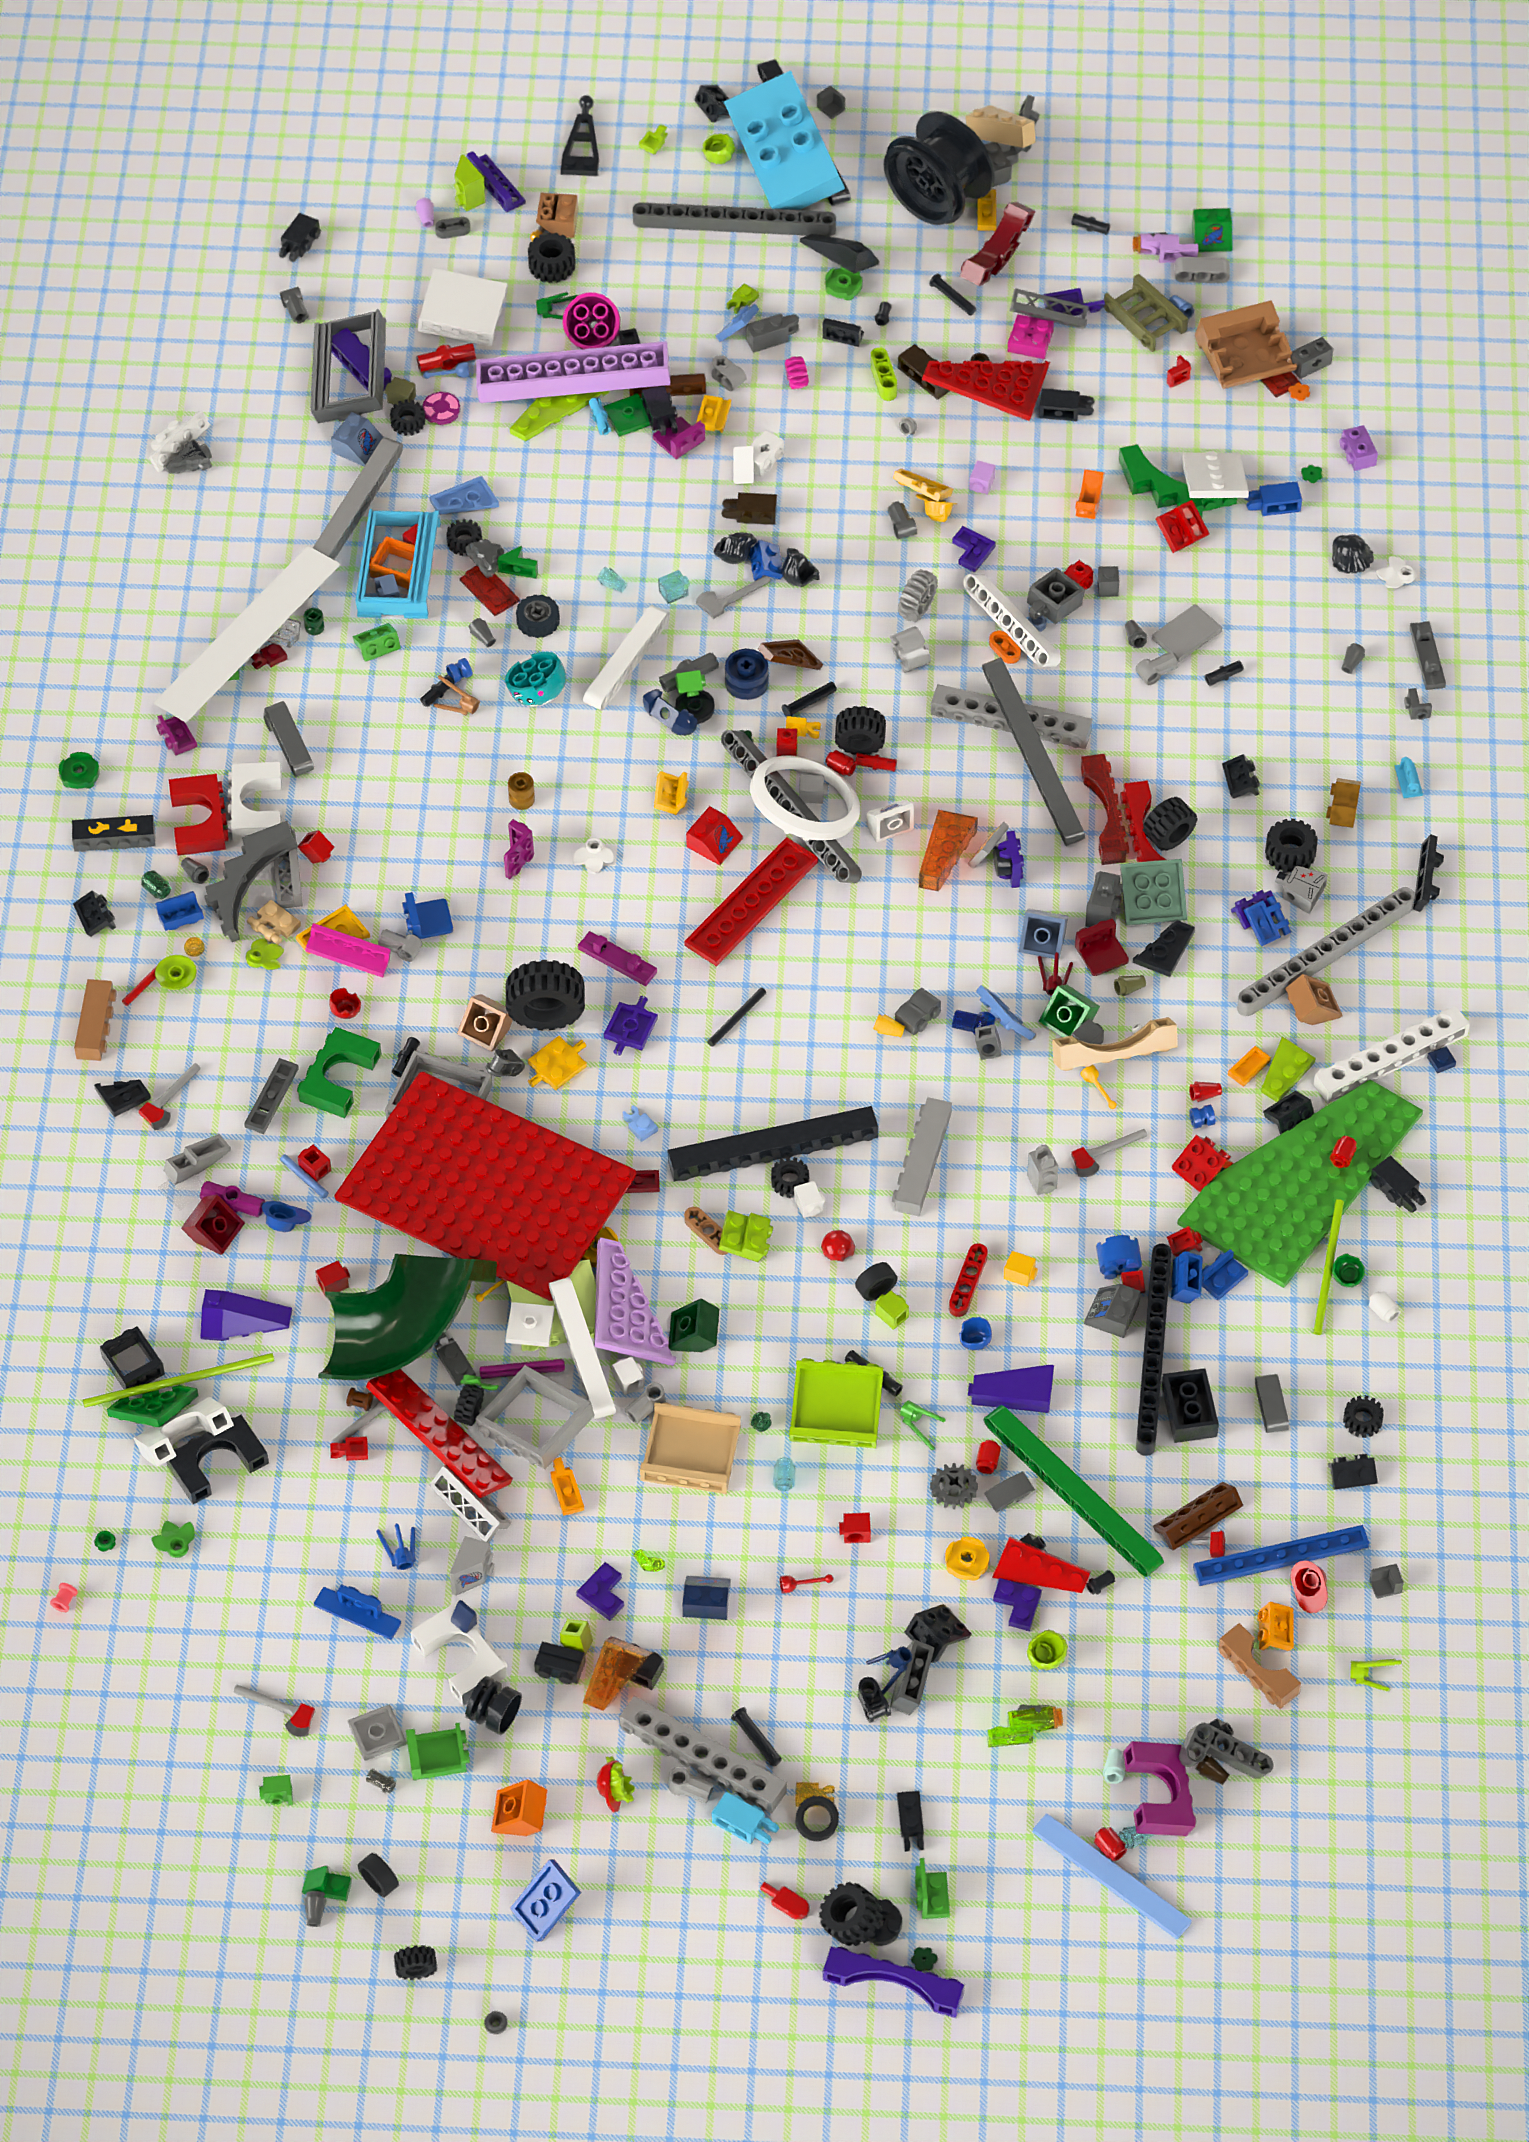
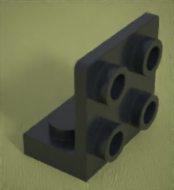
(937, 1628)

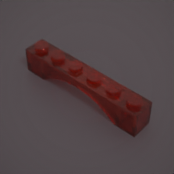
(1096, 776)

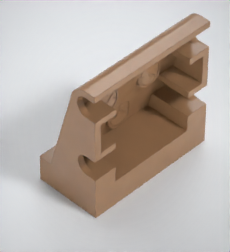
(1245, 344)

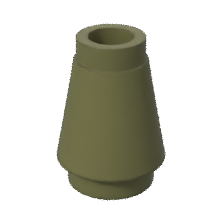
(1128, 984)

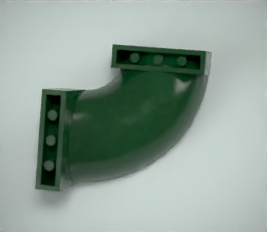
(402, 1317)

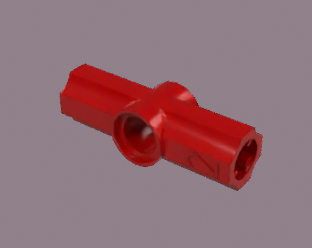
(446, 357)

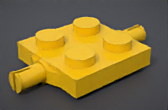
(557, 1063)

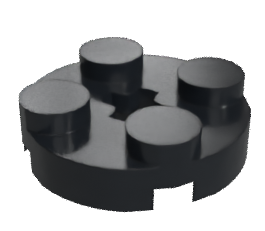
(891, 1926)

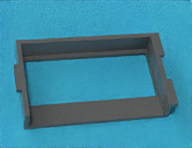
(320, 389)

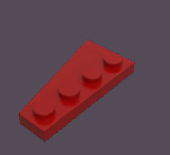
(1036, 1567)

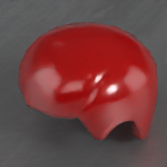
(344, 1004)
(837, 1245)

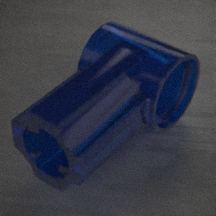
(969, 1021)

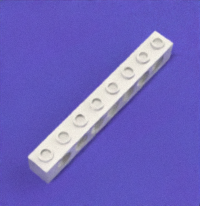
(1455, 1028)

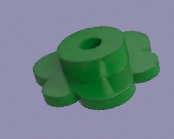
(1311, 473)

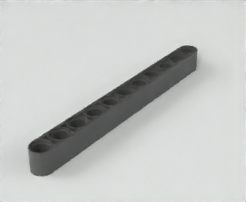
(733, 219)
(1033, 751)
(828, 851)

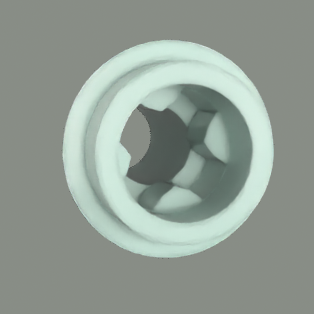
(1114, 1768)

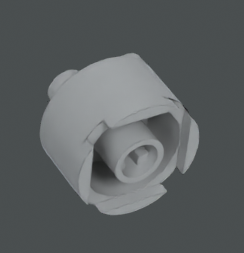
(910, 649)

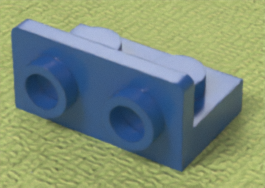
(1223, 1275)

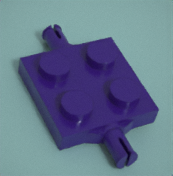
(630, 1026)

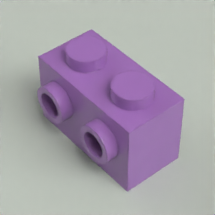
(1358, 448)

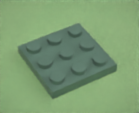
(1153, 892)

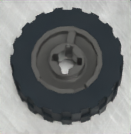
(528, 616)

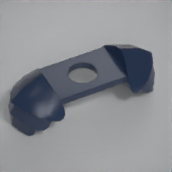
(679, 722)

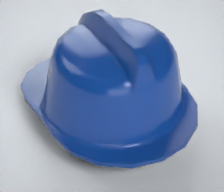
(283, 1216)

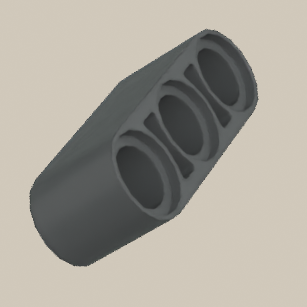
(1271, 1403)

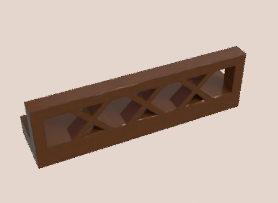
(680, 385)
(1199, 1515)

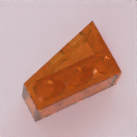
(613, 1671)

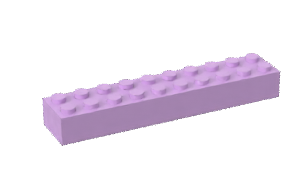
(573, 372)

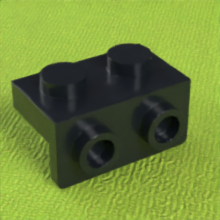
(1353, 1472)

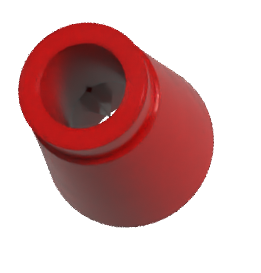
(1204, 1090)

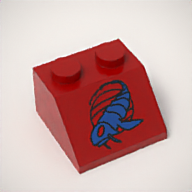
(713, 836)

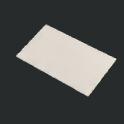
(743, 465)

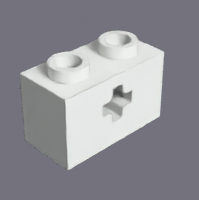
(766, 452)

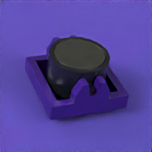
(1008, 860)

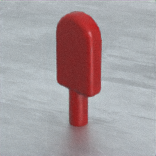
(787, 1901)

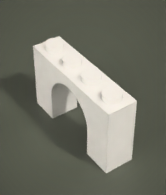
(245, 780)
(205, 1416)
(440, 1631)

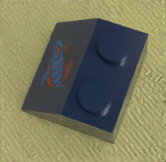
(706, 1597)

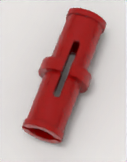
(876, 762)

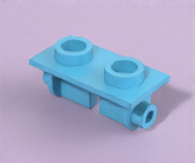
(1408, 778)

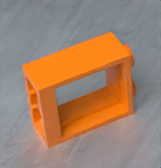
(396, 548)

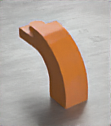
(1090, 494)

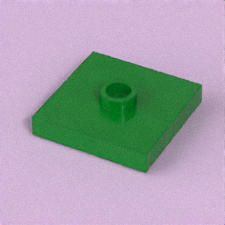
(627, 415)

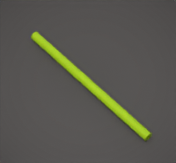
(1331, 1250)

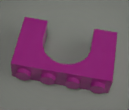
(1164, 1762)

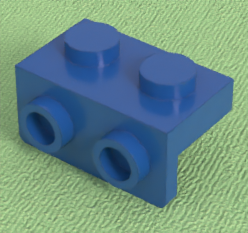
(766, 560)
(179, 911)

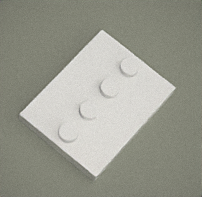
(1215, 475)

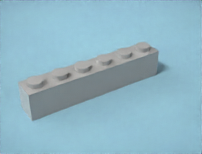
(923, 1156)

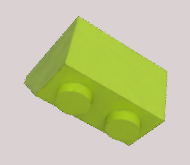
(468, 185)

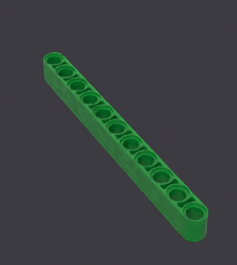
(1073, 1491)

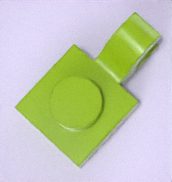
(654, 140)

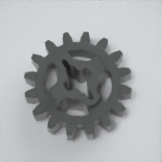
(954, 1487)

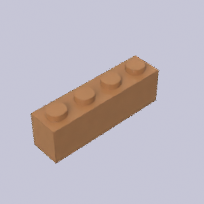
(94, 1020)

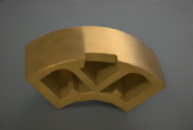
(1344, 802)

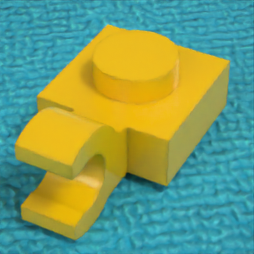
(803, 726)

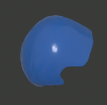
(975, 1333)

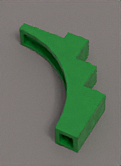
(1165, 490)

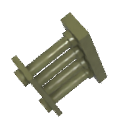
(1151, 298)

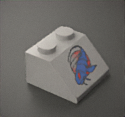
(471, 1565)

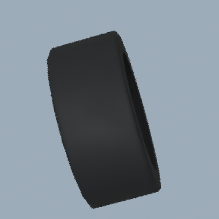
(876, 1281)
(817, 1801)
(378, 1874)

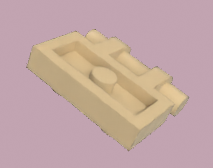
(276, 917)

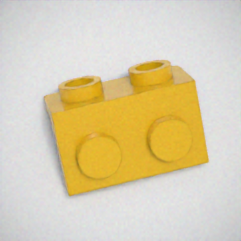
(671, 792)

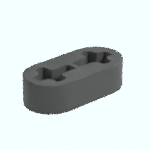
(452, 227)

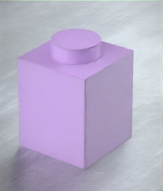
(982, 477)

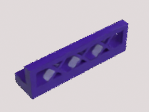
(495, 185)

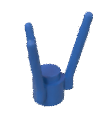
(403, 1558)

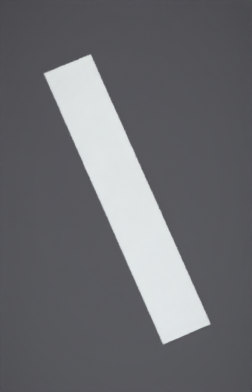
(246, 634)

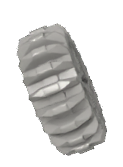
(917, 595)

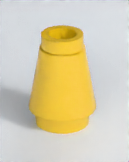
(888, 1026)

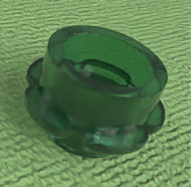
(761, 1421)

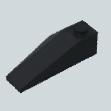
(846, 253)

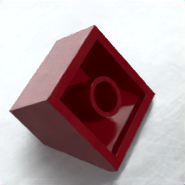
(213, 1224)

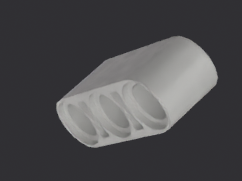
(1202, 270)

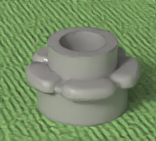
(908, 426)

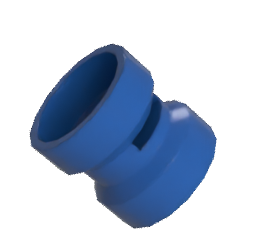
(459, 670)
(1202, 1116)

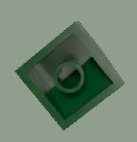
(694, 1327)

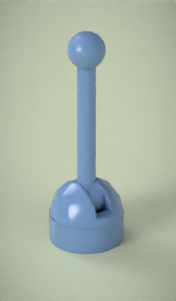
(461, 370)

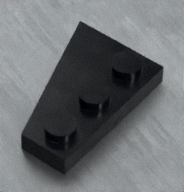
(1167, 950)

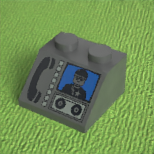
(1113, 1309)

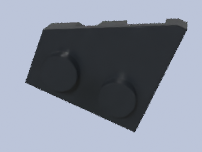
(122, 1095)

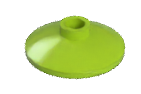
(173, 966)

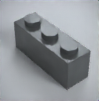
(911, 1682)

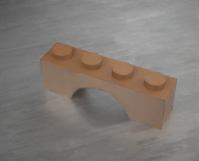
(1277, 1685)

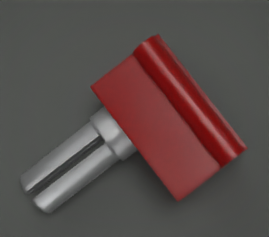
(1216, 1543)

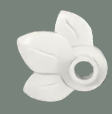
(1396, 573)
(591, 857)

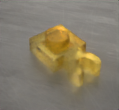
(809, 1789)

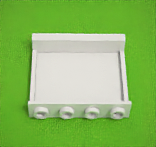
(462, 307)

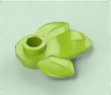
(264, 955)

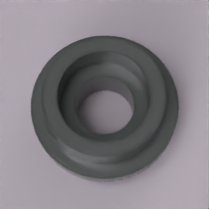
(496, 2016)

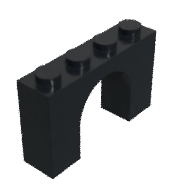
(237, 1439)

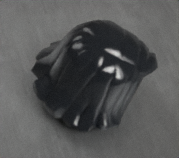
(735, 547)
(1351, 554)
(798, 569)

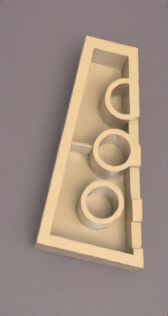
(1001, 126)

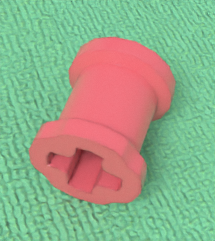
(64, 1596)

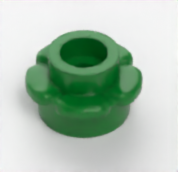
(105, 1536)

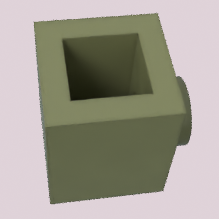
(400, 390)

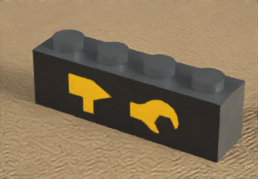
(113, 833)

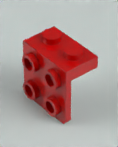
(1201, 1162)

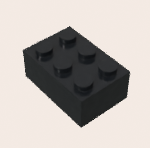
(1190, 1405)

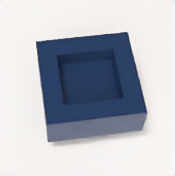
(1441, 1059)

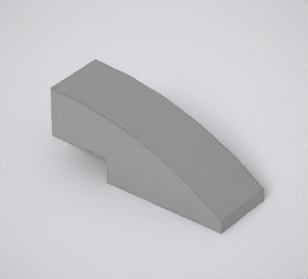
(196, 1158)

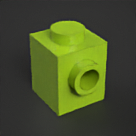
(892, 1309)
(576, 1635)

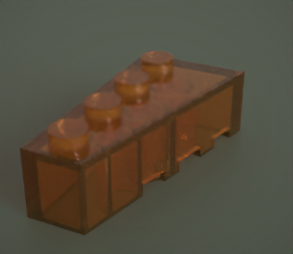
(946, 844)

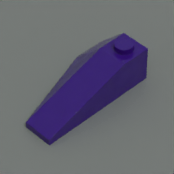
(234, 1314)

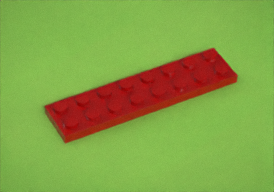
(751, 901)
(439, 1433)

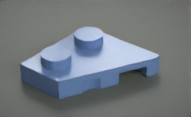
(738, 322)

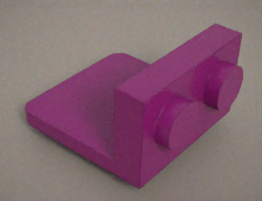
(682, 441)
(520, 849)

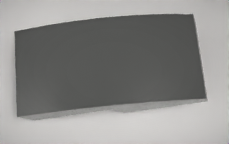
(1009, 1491)

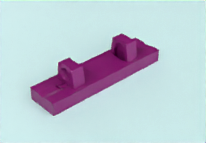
(617, 958)

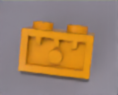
(1276, 1627)

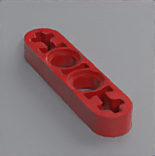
(966, 1279)

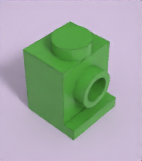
(276, 1790)

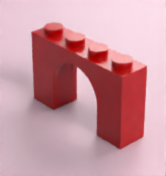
(209, 834)

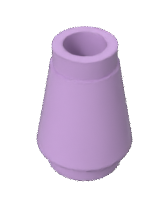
(425, 210)

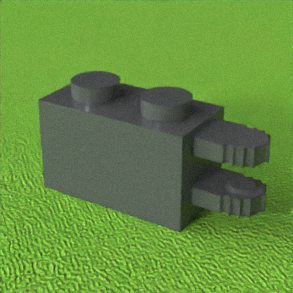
(771, 331)

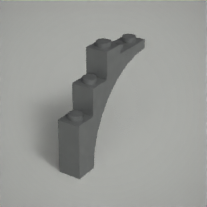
(240, 872)

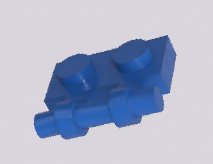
(1262, 922)

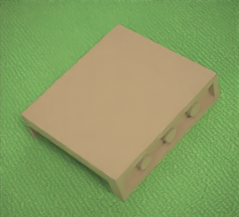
(691, 1448)

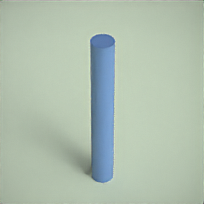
(304, 1176)

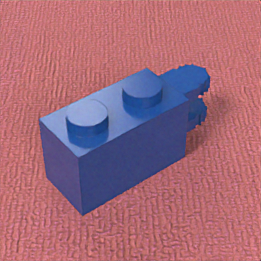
(1275, 499)

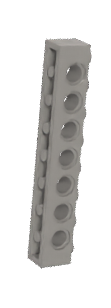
(985, 711)
(716, 1754)

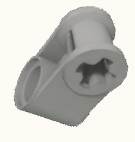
(727, 373)

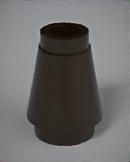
(1212, 1770)

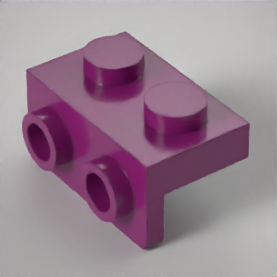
(176, 735)

